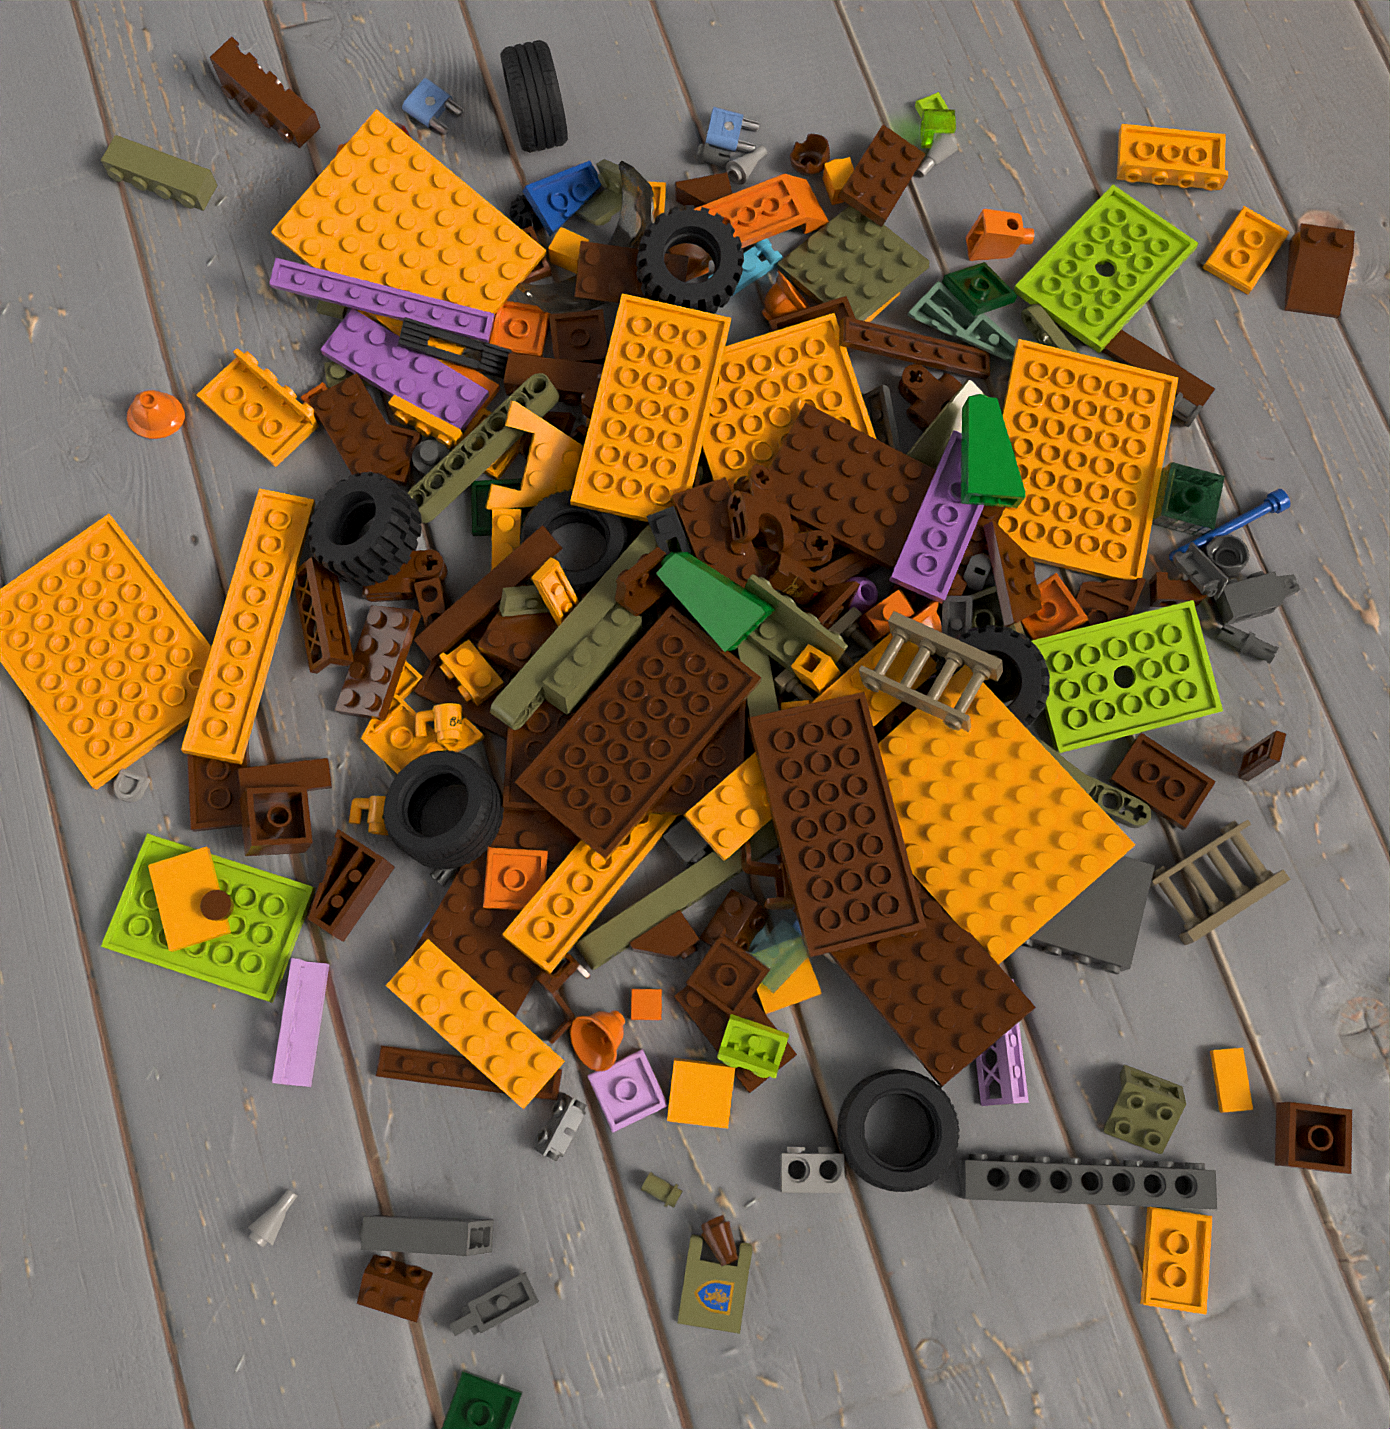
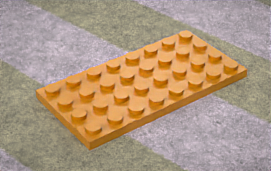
(650, 408)

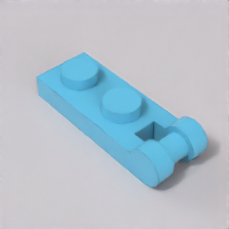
(753, 267)

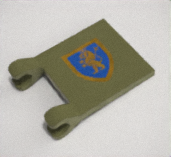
(714, 1294)

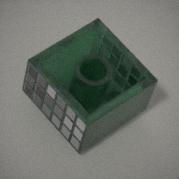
(1188, 499)

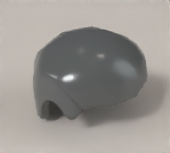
(1228, 554)

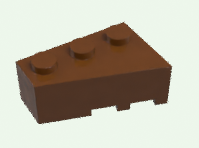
(348, 886)

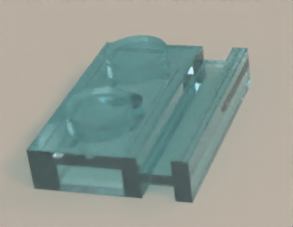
(782, 952)

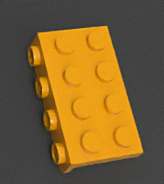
(1171, 157)
(259, 408)

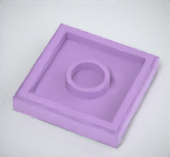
(627, 1091)

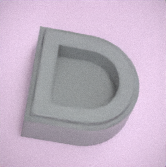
(130, 786)

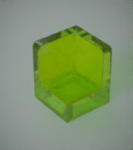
(936, 122)

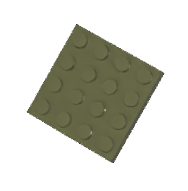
(853, 260)

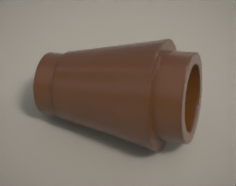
(720, 1239)

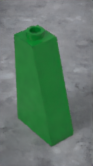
(987, 457)
(715, 601)

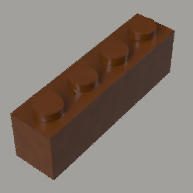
(567, 376)

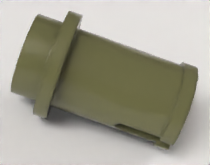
(662, 1190)

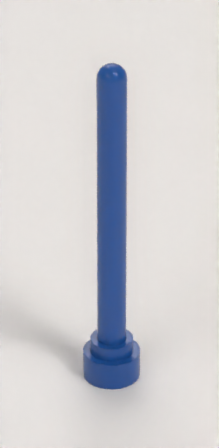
(1274, 503)

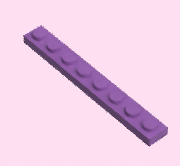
(380, 299)

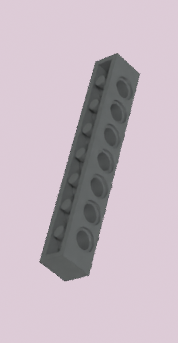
(1198, 1193)

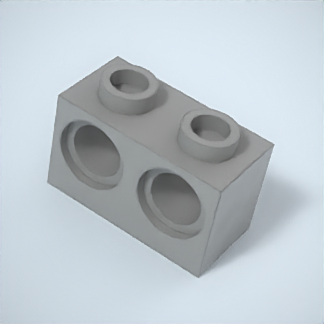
(812, 1180)

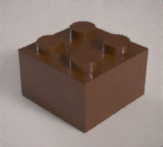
(275, 820)
(1313, 1137)

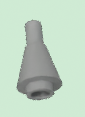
(942, 148)
(741, 168)
(268, 1225)

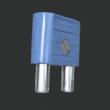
(428, 103)
(725, 130)

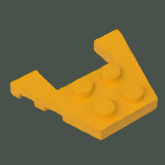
(549, 465)
(396, 736)

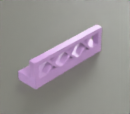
(300, 1023)
(1010, 1068)

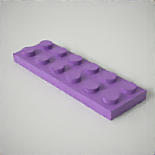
(418, 378)
(939, 531)

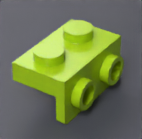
(752, 1046)

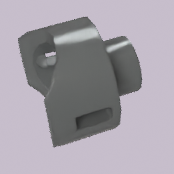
(428, 455)
(976, 581)

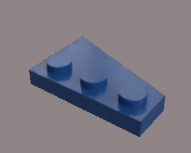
(562, 194)

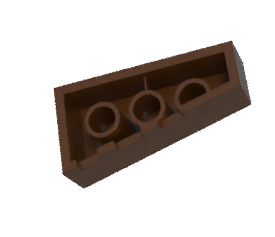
(263, 94)

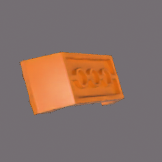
(759, 214)

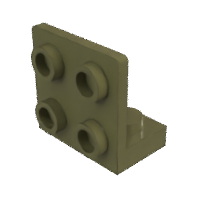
(607, 202)
(1145, 1110)

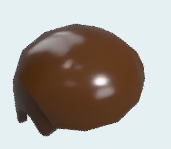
(811, 155)

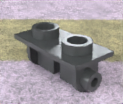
(1204, 572)
(551, 1138)

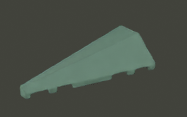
(946, 313)

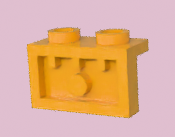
(472, 672)

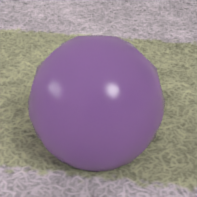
(866, 595)

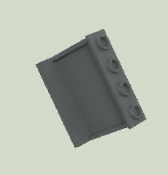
(1102, 919)

